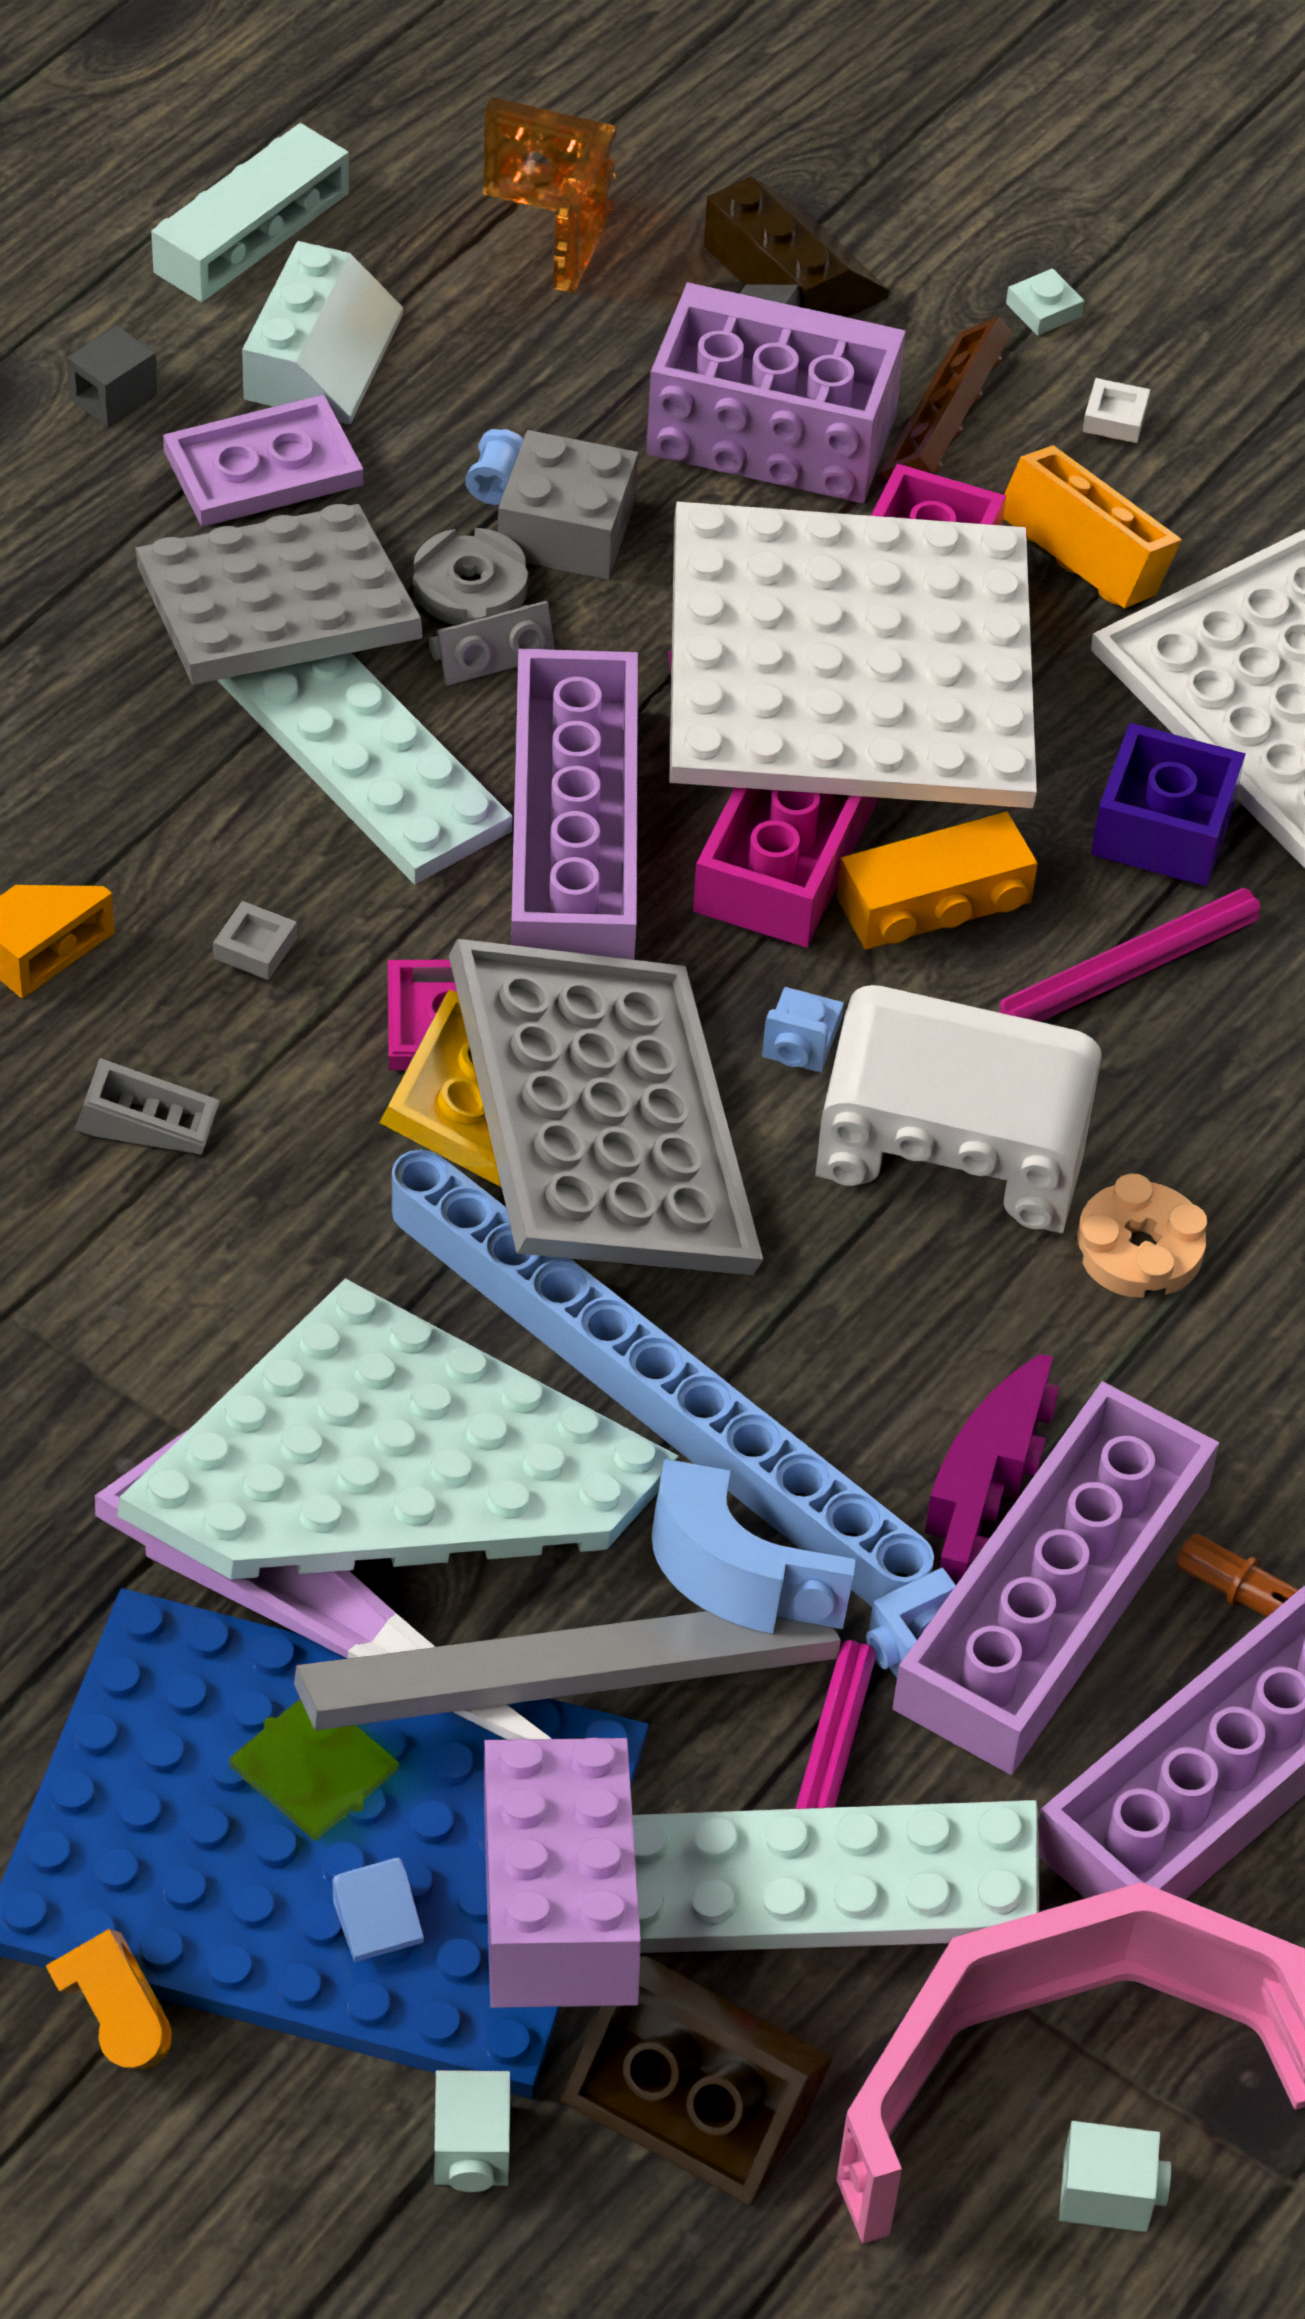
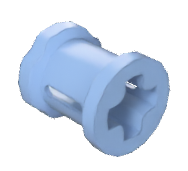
(491, 473)

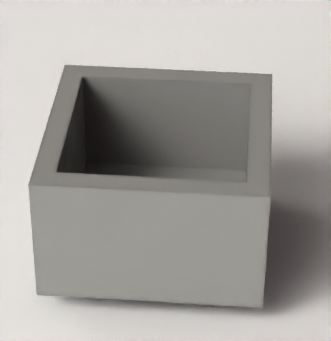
(569, 503)

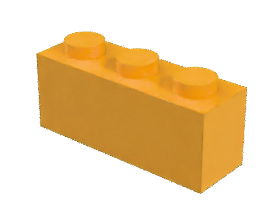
(1089, 527)
(936, 880)

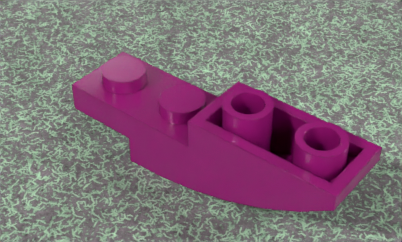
(990, 1462)

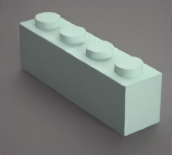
(250, 212)

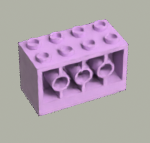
(774, 392)

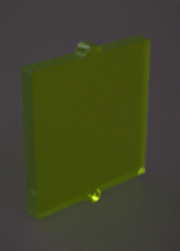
(312, 1772)

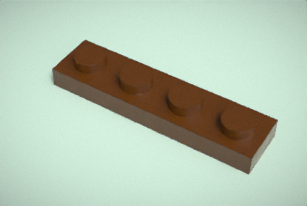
(949, 398)

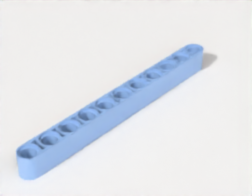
(476, 1241)

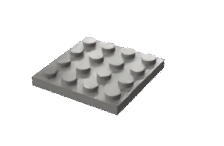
(277, 593)

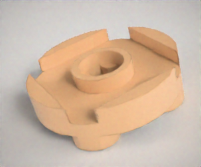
(1149, 1208)

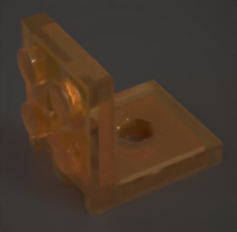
(570, 185)

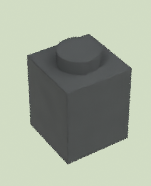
(112, 375)

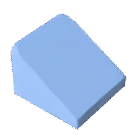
(376, 1909)

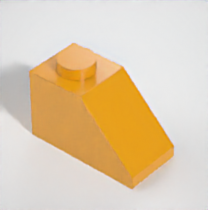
(49, 930)

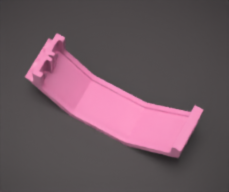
(1054, 1955)

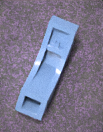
(733, 1570)

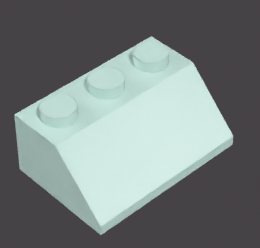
(319, 332)

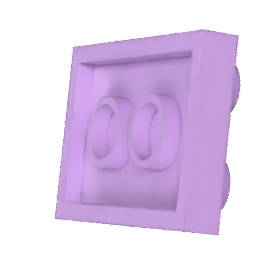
(263, 460)

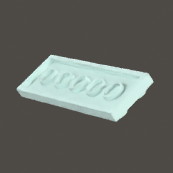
(374, 761)
(833, 1875)

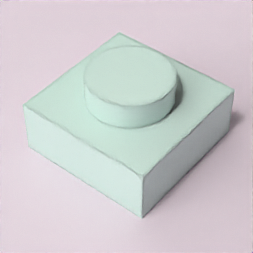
(1045, 302)

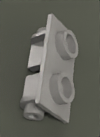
(491, 642)

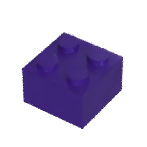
(1167, 804)

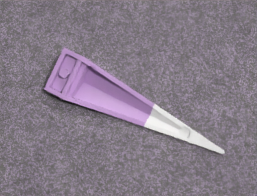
(321, 1606)

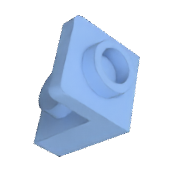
(801, 1029)
(904, 1615)

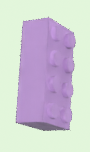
(560, 1873)

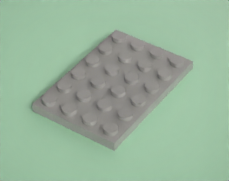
(603, 1109)

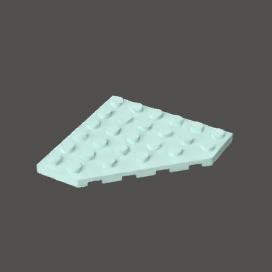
(389, 1445)

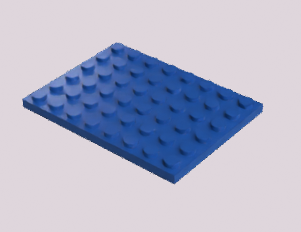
(226, 1893)

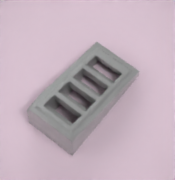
(121, 1123)

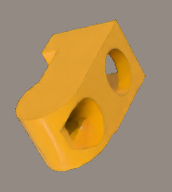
(130, 2017)

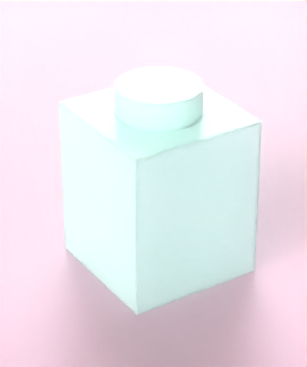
(472, 2129)
(1112, 2176)

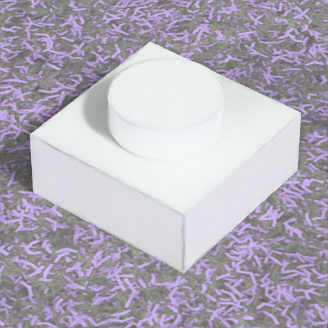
(1116, 410)

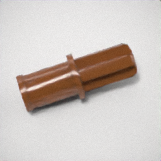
(1233, 1575)

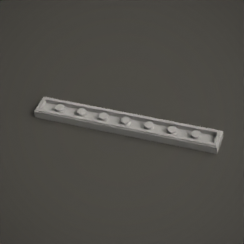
(549, 1666)

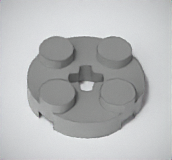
(459, 601)

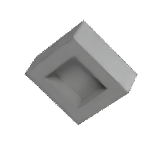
(255, 940)

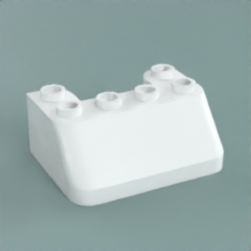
(960, 1094)

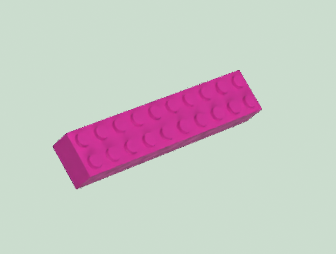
(779, 850)

